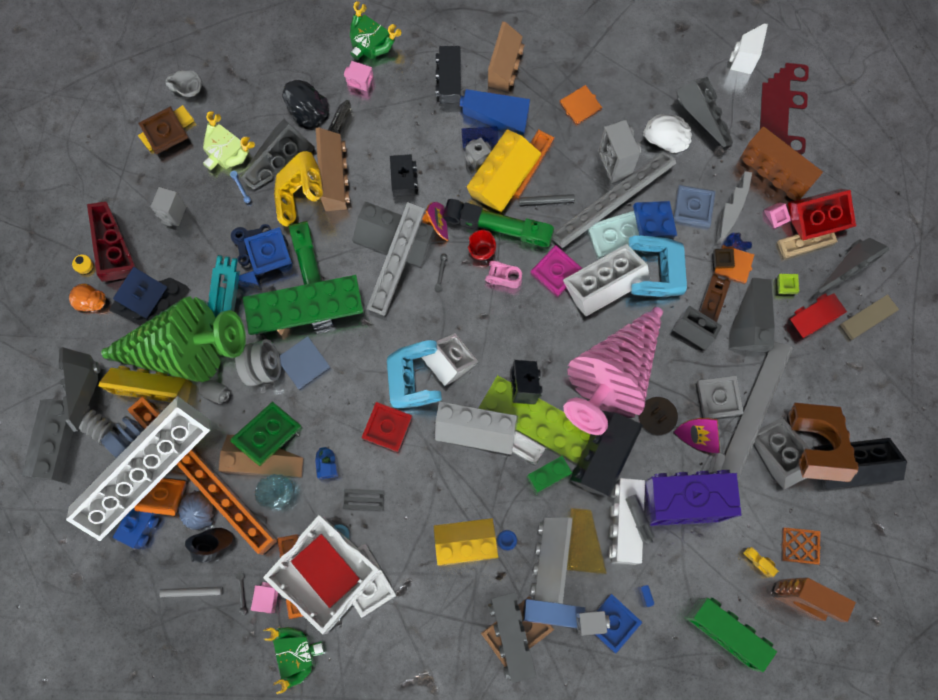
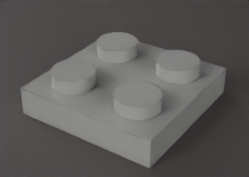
(720, 397)

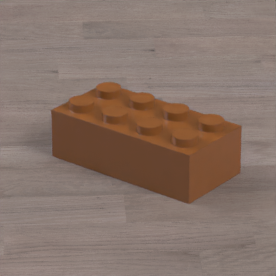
(780, 164)

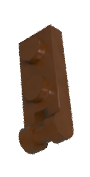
(714, 297)

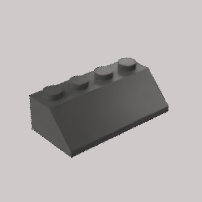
(378, 227)
(48, 443)

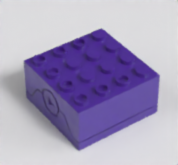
(691, 498)

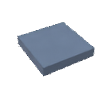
(694, 206)
(303, 362)

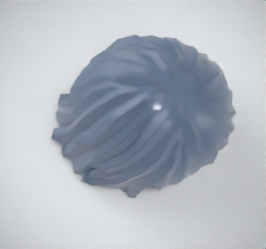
(195, 510)

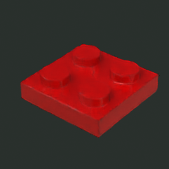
(387, 427)

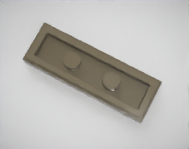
(869, 317)

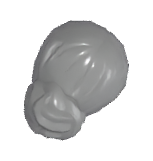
(185, 83)

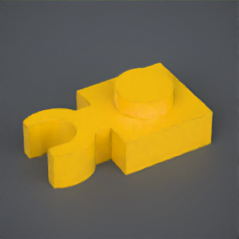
(765, 565)

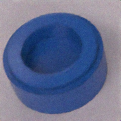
(507, 540)

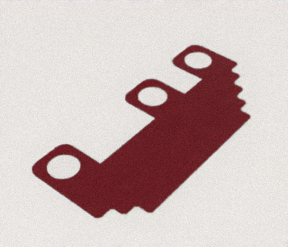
(778, 99)

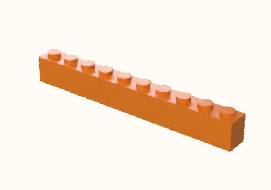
(213, 487)

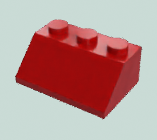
(822, 213)

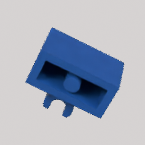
(135, 528)

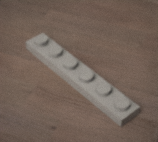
(396, 259)

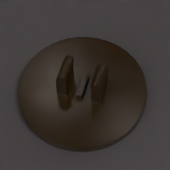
(658, 416)

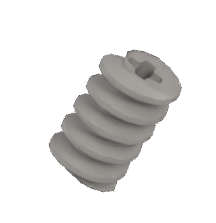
(94, 426)

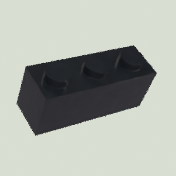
(449, 74)

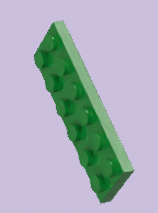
(302, 305)

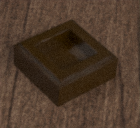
(724, 258)

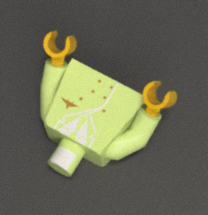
(223, 146)

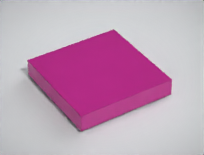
(554, 268)

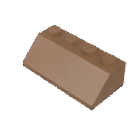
(332, 172)

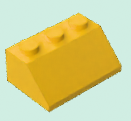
(465, 542)

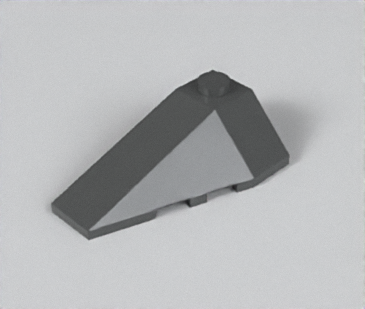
(858, 258)
(755, 319)

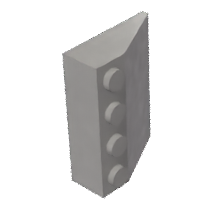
(552, 560)

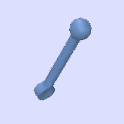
(234, 175)

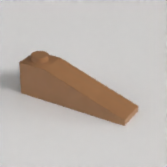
(236, 462)

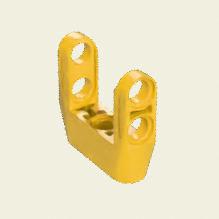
(291, 178)

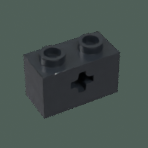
(402, 185)
(525, 382)

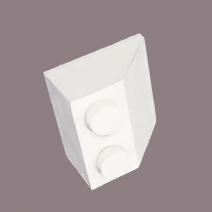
(748, 50)
(450, 359)

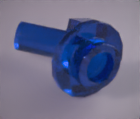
(735, 240)

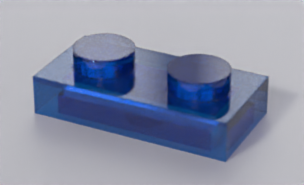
(488, 134)

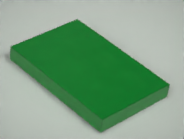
(265, 433)

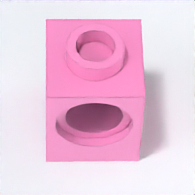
(358, 75)
(264, 598)

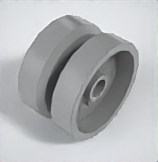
(258, 363)

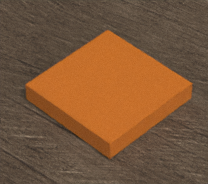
(163, 497)

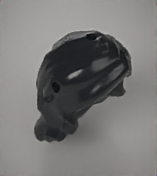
(305, 103)

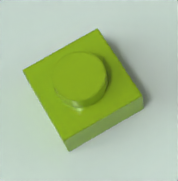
(788, 284)

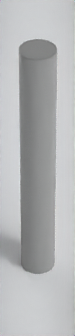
(180, 592)

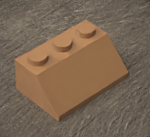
(505, 58)

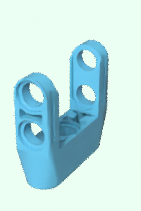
(671, 263)
(401, 376)

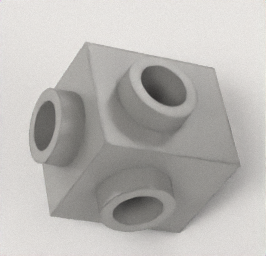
(477, 152)

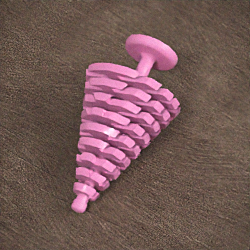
(614, 374)

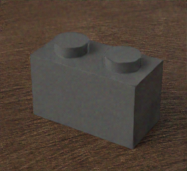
(697, 327)

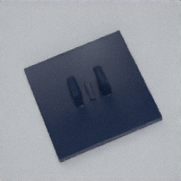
(140, 292)

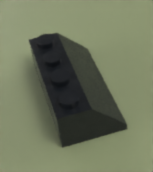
(606, 455)
(877, 463)

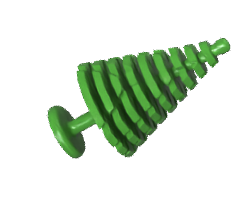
(182, 341)

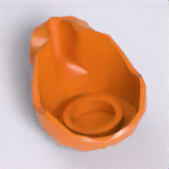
(86, 298)

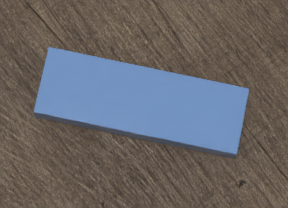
(551, 613)

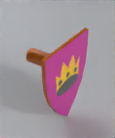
(434, 218)
(700, 434)

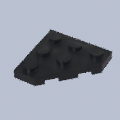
(173, 294)

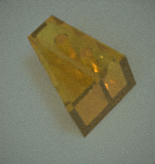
(584, 545)

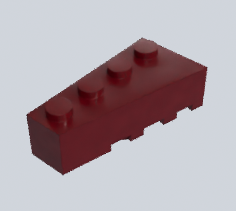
(109, 247)

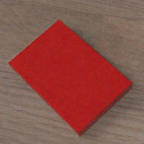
(325, 570)

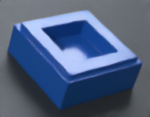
(646, 596)

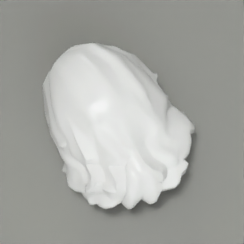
(668, 132)

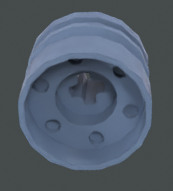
(118, 443)

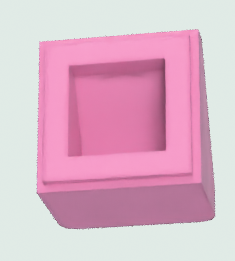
(777, 214)

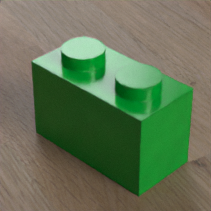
(549, 475)

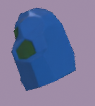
(326, 464)

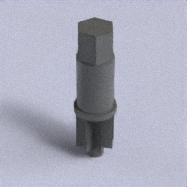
(642, 524)

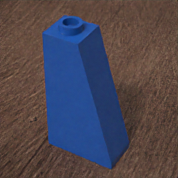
(496, 110)

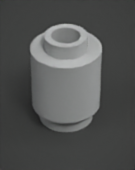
(214, 391)

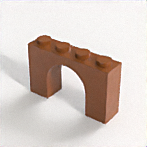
(830, 423)
(814, 599)

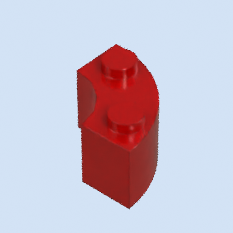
(818, 315)

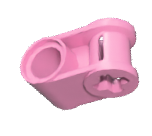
(502, 275)

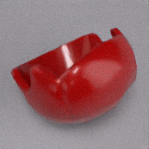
(482, 245)

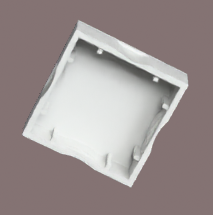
(295, 588)

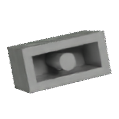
(168, 207)
(592, 622)

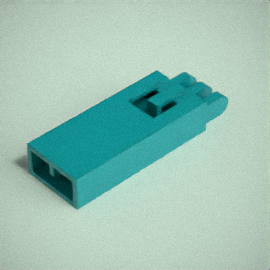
(223, 298)

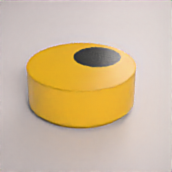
(82, 264)

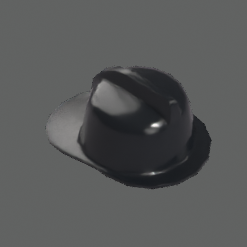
(206, 545)

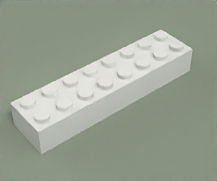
(138, 469)

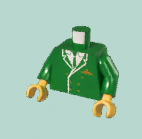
(369, 36)
(293, 655)

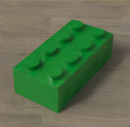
(731, 634)

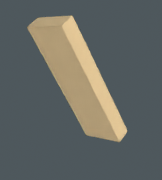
(794, 245)

